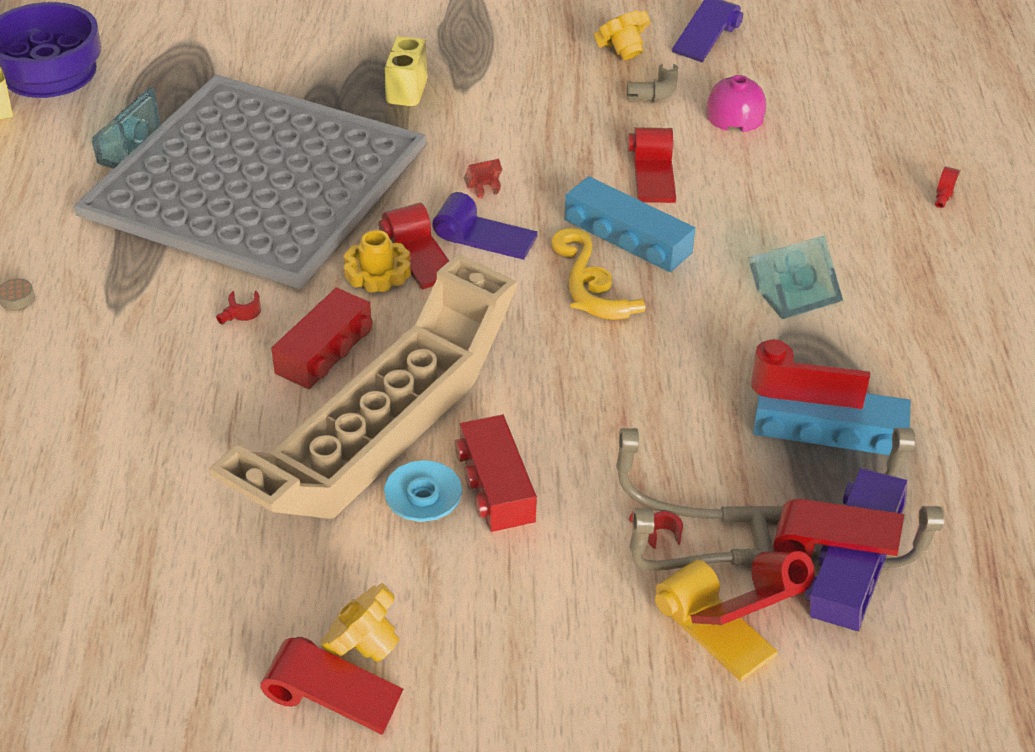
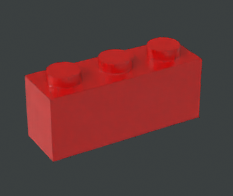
(322, 338)
(496, 473)

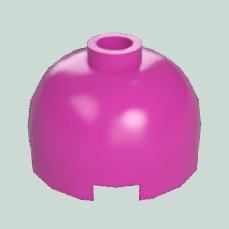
(736, 103)

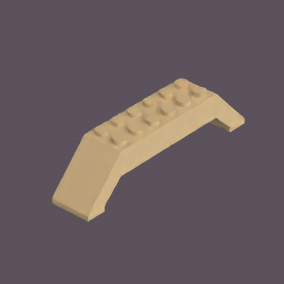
(384, 406)

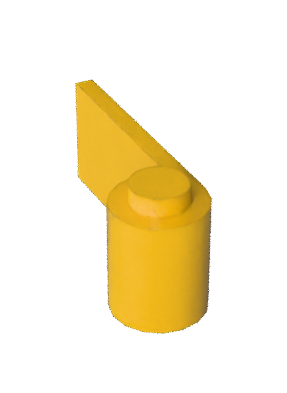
(732, 644)

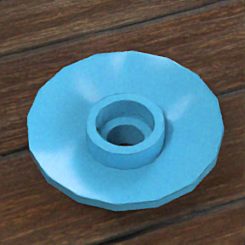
(423, 490)

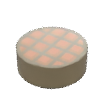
(16, 294)

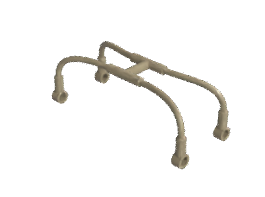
(903, 441)

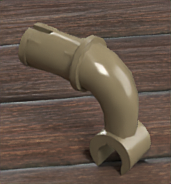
(655, 90)

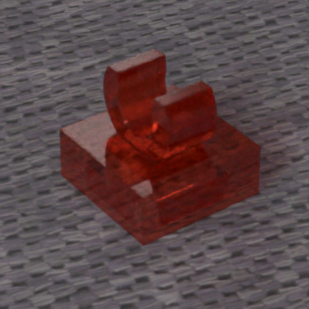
(484, 174)

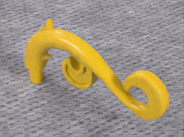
(598, 279)

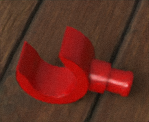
(946, 186)
(240, 311)
(664, 520)

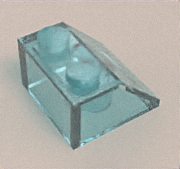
(127, 130)
(797, 277)

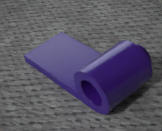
(706, 27)
(459, 224)

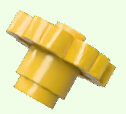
(624, 34)
(377, 263)
(364, 626)

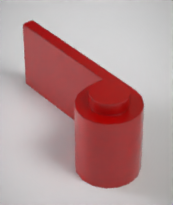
(653, 164)
(412, 228)
(780, 378)
(843, 526)
(775, 578)
(310, 672)

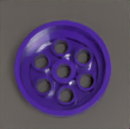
(48, 48)

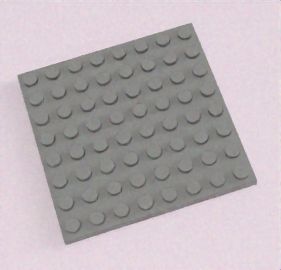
(253, 180)

